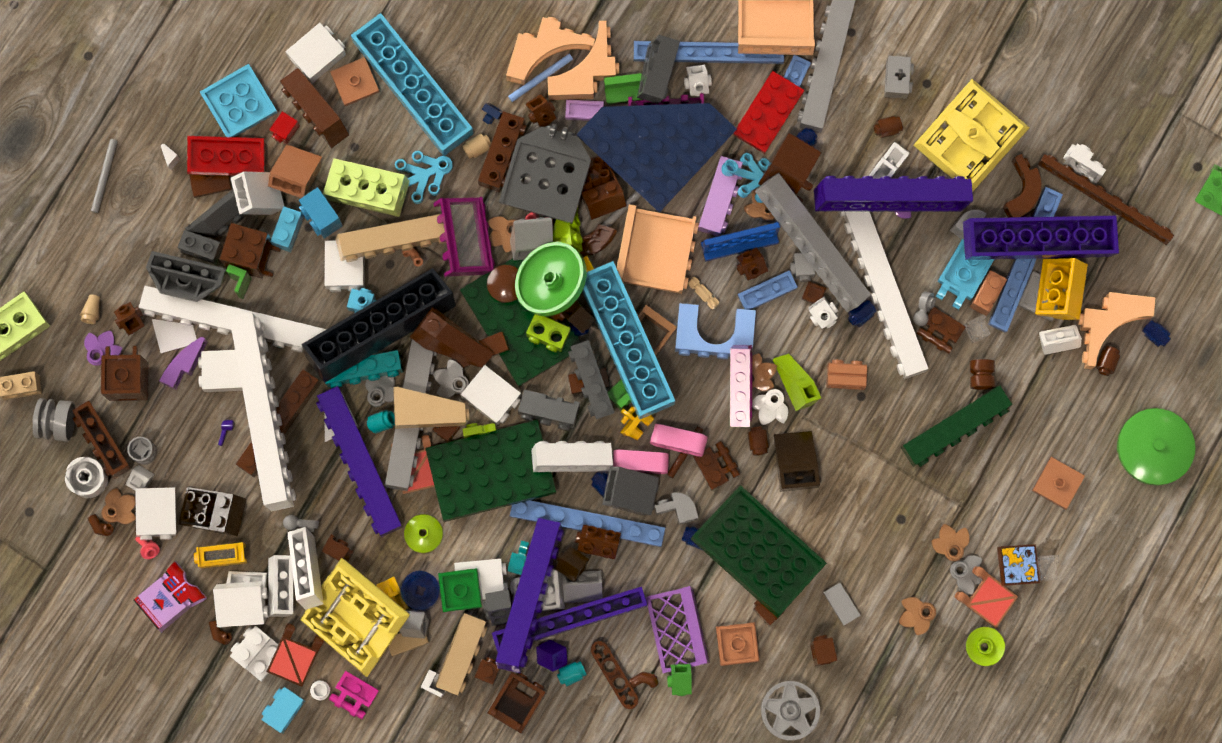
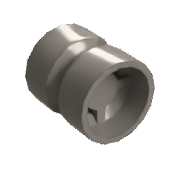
(142, 450)

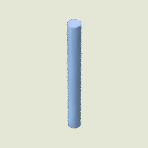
(539, 78)

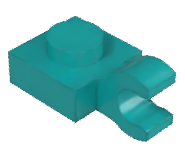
(518, 560)

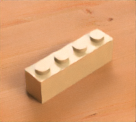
(460, 654)

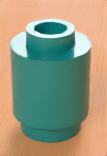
(381, 421)
(571, 673)

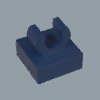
(492, 113)

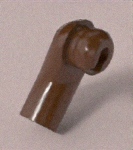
(100, 528)
(219, 635)
(644, 677)

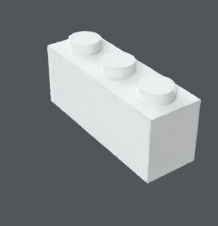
(280, 586)

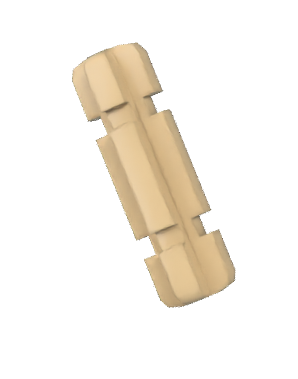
(703, 293)

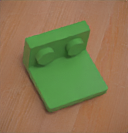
(1211, 192)

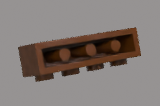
(501, 151)
(102, 441)

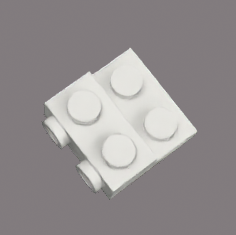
(1079, 160)
(255, 652)

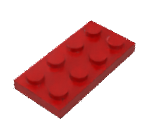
(768, 112)
(224, 155)

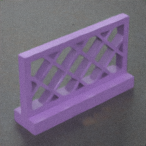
(692, 620)

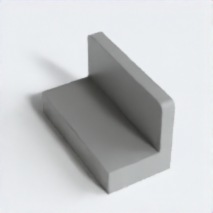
(584, 589)

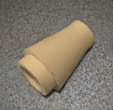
(90, 312)

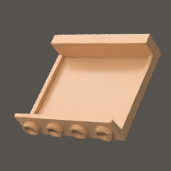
(776, 27)
(656, 250)

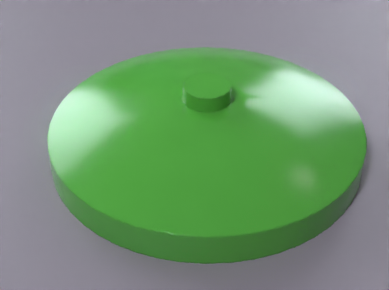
(550, 279)
(1156, 446)

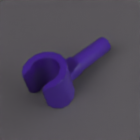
(226, 425)

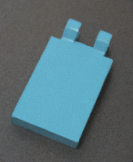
(962, 276)

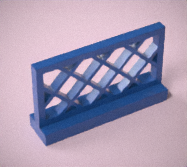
(740, 242)

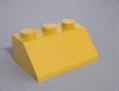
(1062, 274)

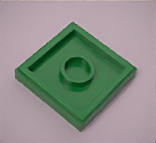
(460, 590)

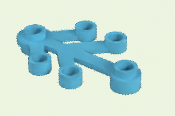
(731, 168)
(422, 175)

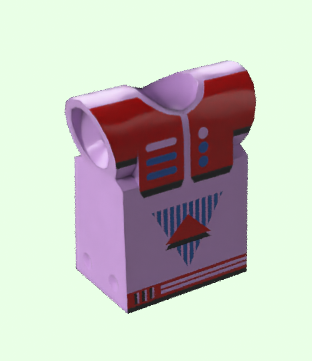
(169, 597)

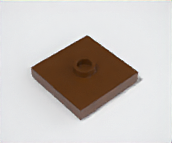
(209, 184)

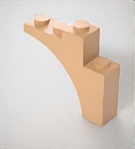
(549, 41)
(595, 67)
(1100, 323)

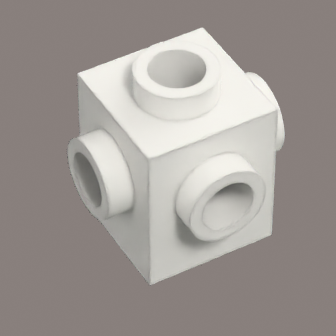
(697, 80)
(820, 307)

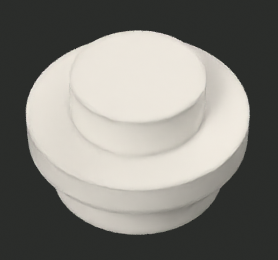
(320, 690)

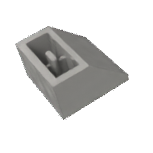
(529, 235)

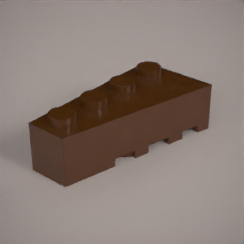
(314, 107)

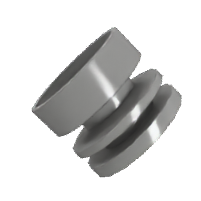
(53, 419)

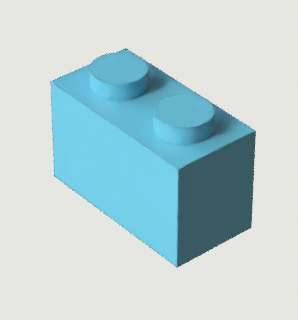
(287, 229)
(282, 709)

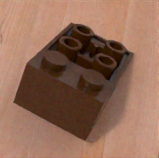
(601, 190)

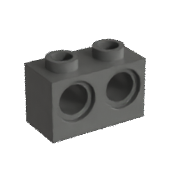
(200, 247)
(497, 607)

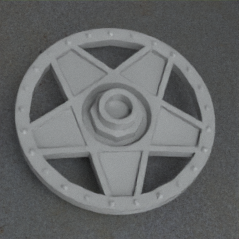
(790, 710)

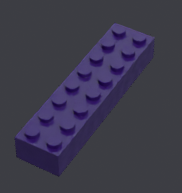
(893, 195)
(1040, 237)

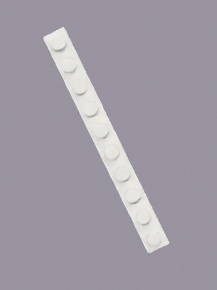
(885, 293)
(216, 316)

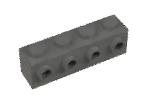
(592, 380)

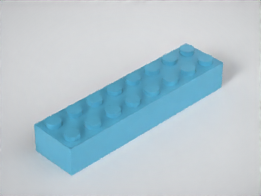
(412, 84)
(627, 341)

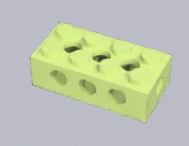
(372, 197)
(19, 333)

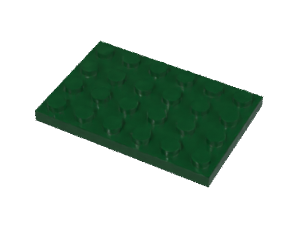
(524, 358)
(488, 471)
(758, 551)

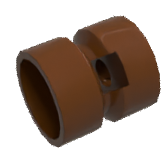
(982, 374)

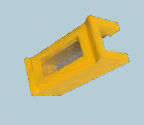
(220, 555)

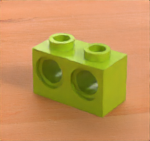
(551, 327)

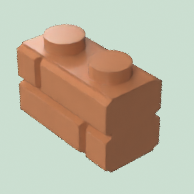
(988, 293)
(846, 375)

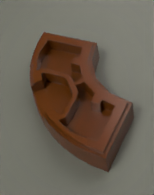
(597, 240)

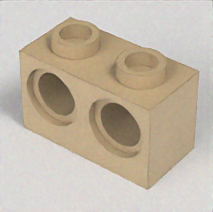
(20, 385)

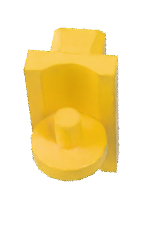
(630, 428)
(392, 590)

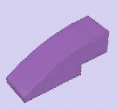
(183, 363)

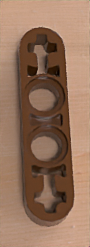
(612, 676)

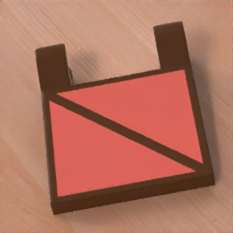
(292, 659)

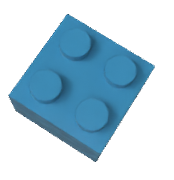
(319, 211)

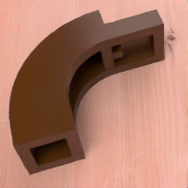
(1030, 189)

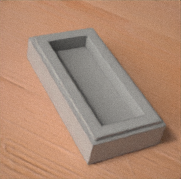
(841, 604)

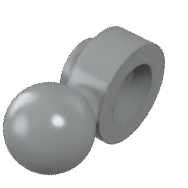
(926, 303)
(292, 522)

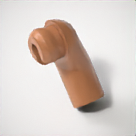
(415, 256)

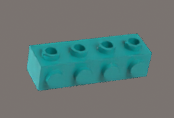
(372, 368)

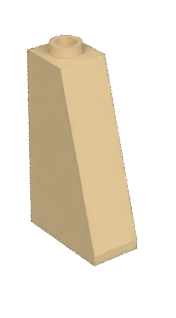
(423, 410)

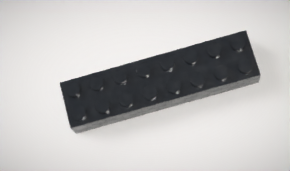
(377, 325)

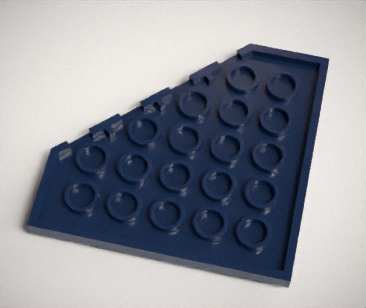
(656, 144)

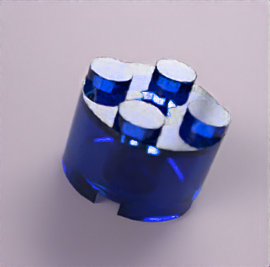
(410, 587)

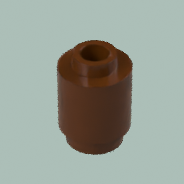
(888, 126)
(1108, 361)
(758, 441)

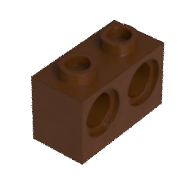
(823, 650)

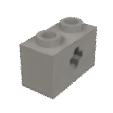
(898, 66)

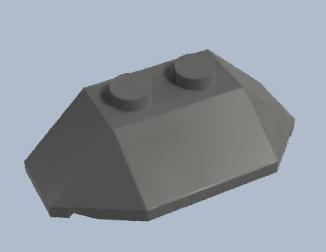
(217, 218)
(183, 277)

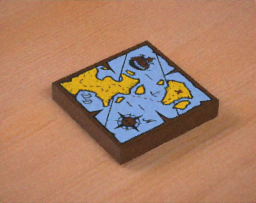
(1018, 565)

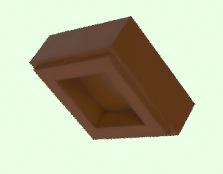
(813, 292)

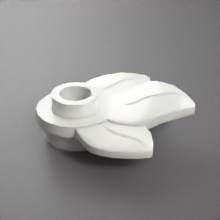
(770, 410)

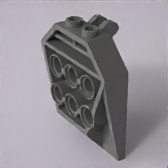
(554, 146)

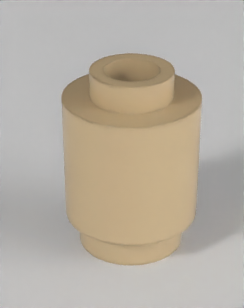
(476, 146)

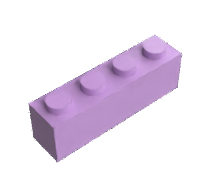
(719, 200)

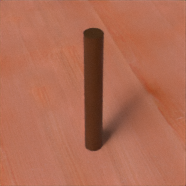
(681, 458)

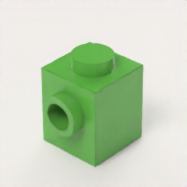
(680, 679)

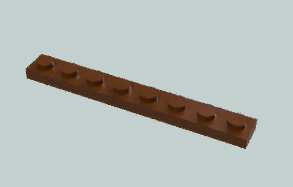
(1112, 203)

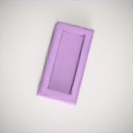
(582, 109)

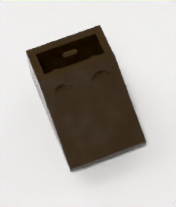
(796, 461)
(212, 511)

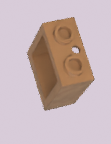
(661, 322)

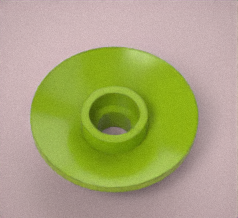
(430, 540)
(995, 645)

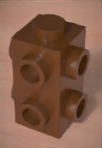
(598, 541)

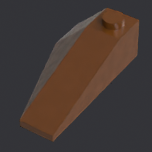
(445, 337)

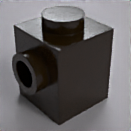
(579, 317)
(571, 563)

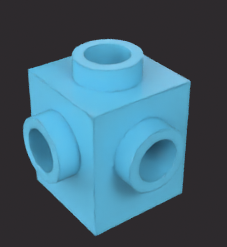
(357, 297)

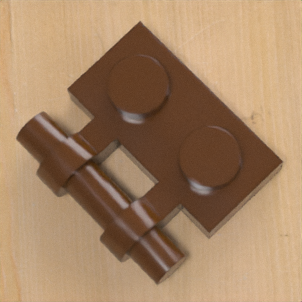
(943, 325)
(711, 468)

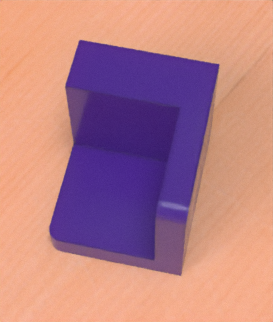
(551, 655)

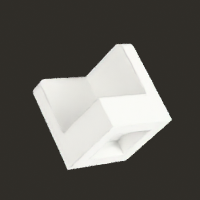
(429, 683)

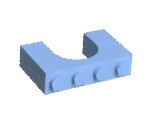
(690, 341)

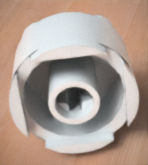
(76, 480)

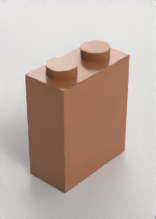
(294, 171)

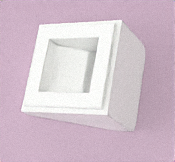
(170, 156)
(139, 478)

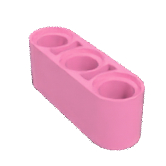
(678, 440)
(641, 461)

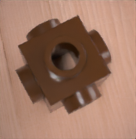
(541, 111)
(751, 264)
(129, 318)

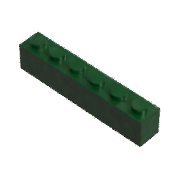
(956, 426)

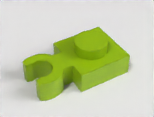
(473, 429)

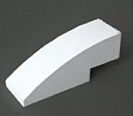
(890, 161)

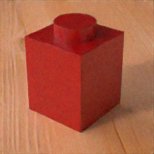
(284, 128)

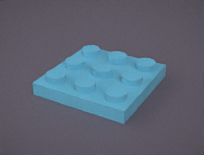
(238, 101)

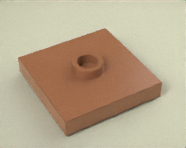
(354, 81)
(1058, 483)
(737, 644)

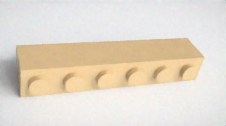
(389, 238)

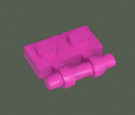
(357, 690)

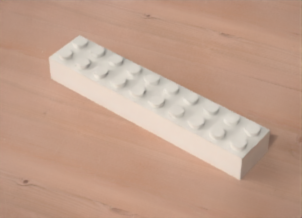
(262, 412)

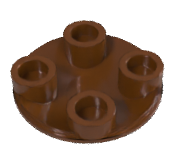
(502, 283)

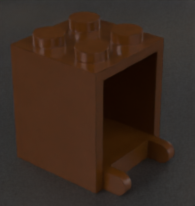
(794, 163)
(248, 250)
(124, 376)
(515, 707)

